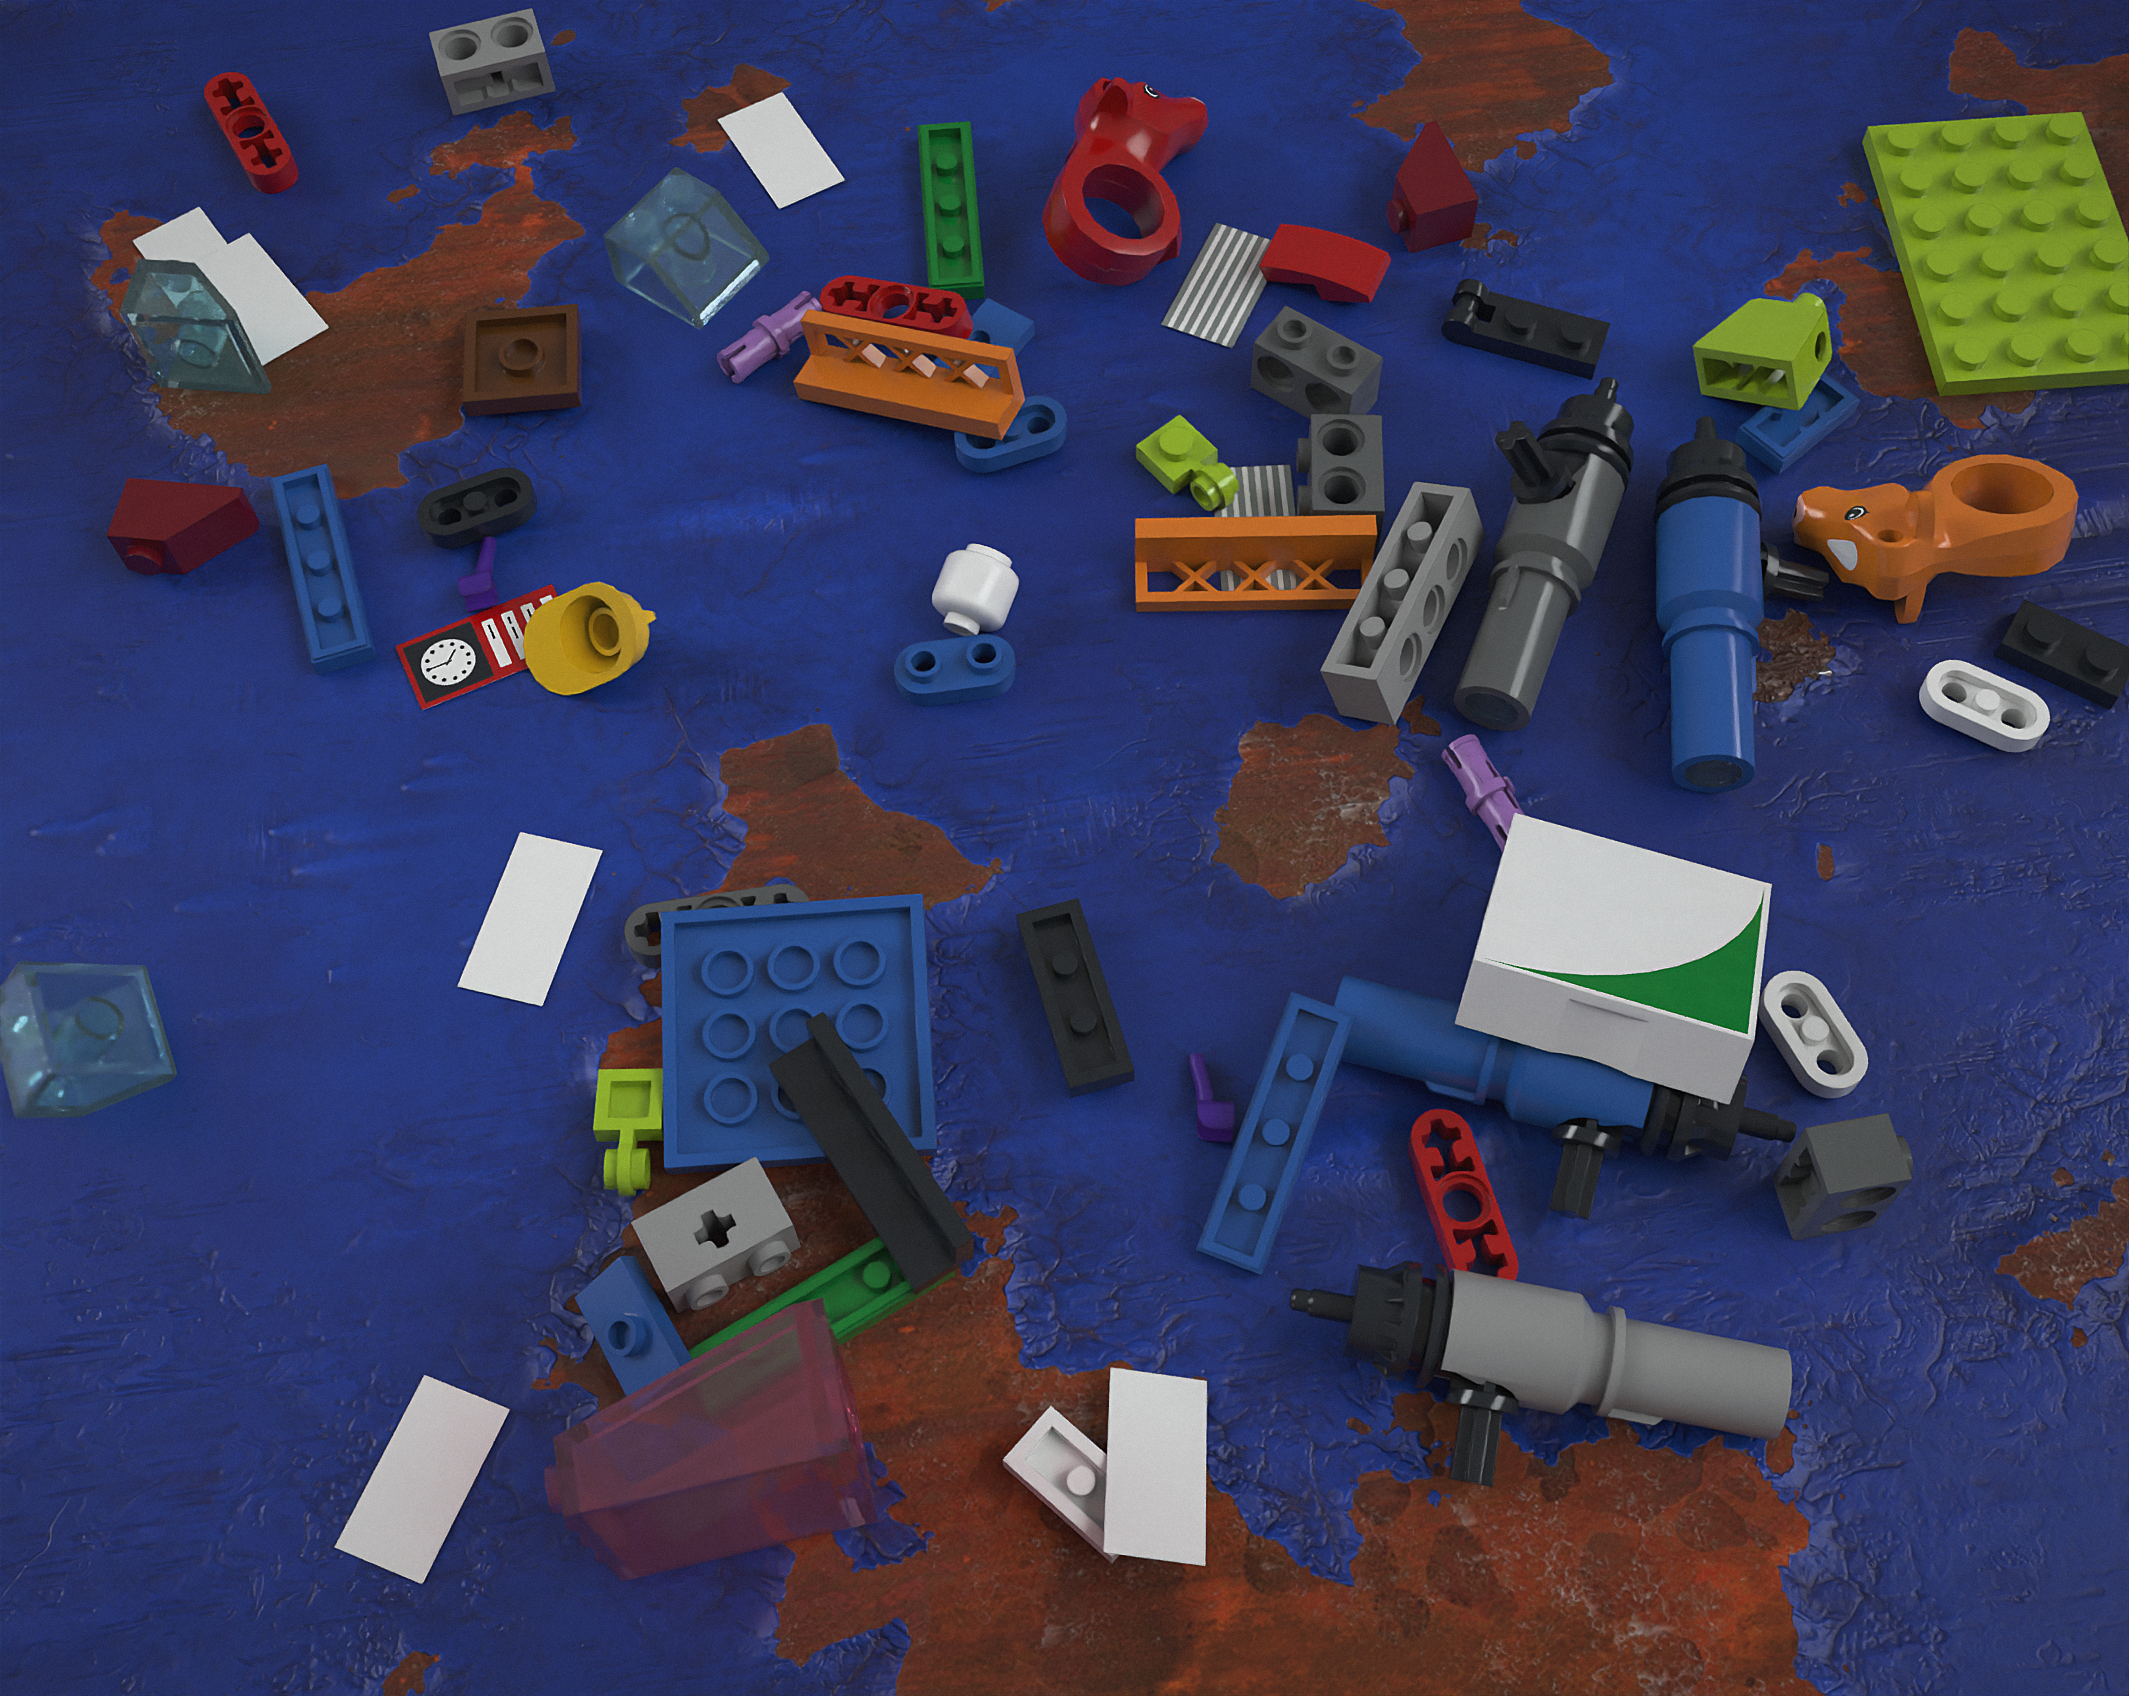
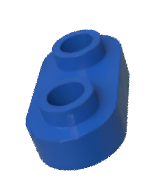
(1018, 443)
(955, 672)

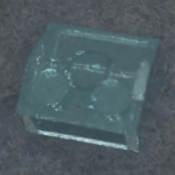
(684, 249)
(189, 330)
(80, 1037)

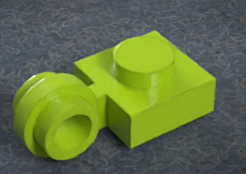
(1184, 456)
(628, 1112)

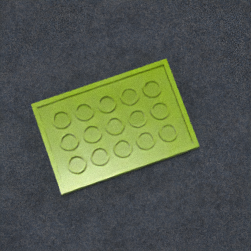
(2007, 250)

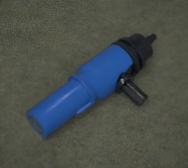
(1712, 602)
(1575, 1097)

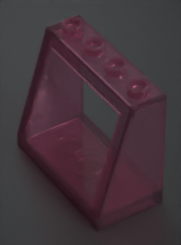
(721, 1453)

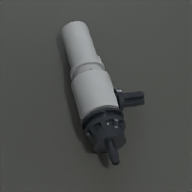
(1546, 1352)

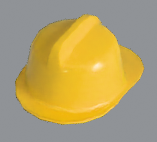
(585, 638)

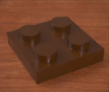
(522, 360)

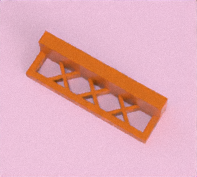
(913, 385)
(1203, 545)

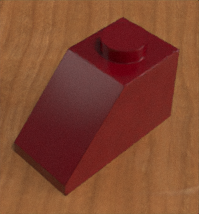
(1432, 194)
(178, 524)

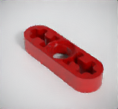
(250, 150)
(871, 298)
(1463, 1154)

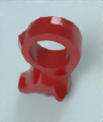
(1119, 149)

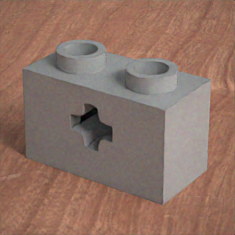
(735, 1204)

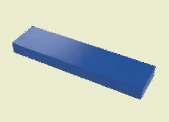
(322, 569)
(1276, 1133)

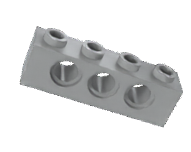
(1404, 603)

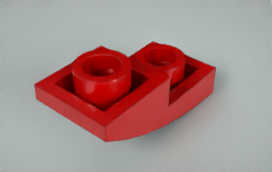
(1332, 262)

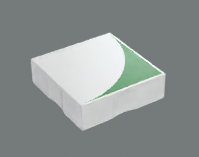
(1620, 958)

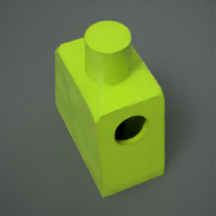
(1766, 352)

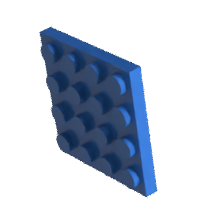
(740, 998)

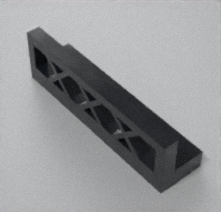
(873, 1157)

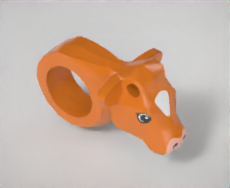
(1969, 519)

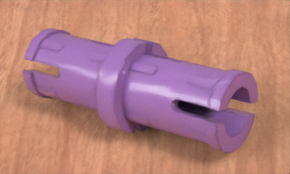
(767, 339)
(1485, 788)

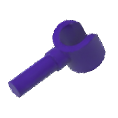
(480, 588)
(1214, 1118)

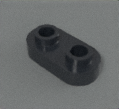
(477, 508)

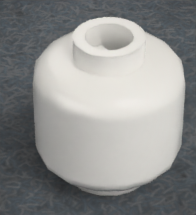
(975, 590)

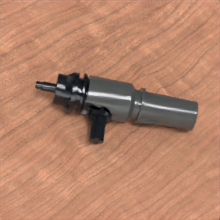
(1547, 550)

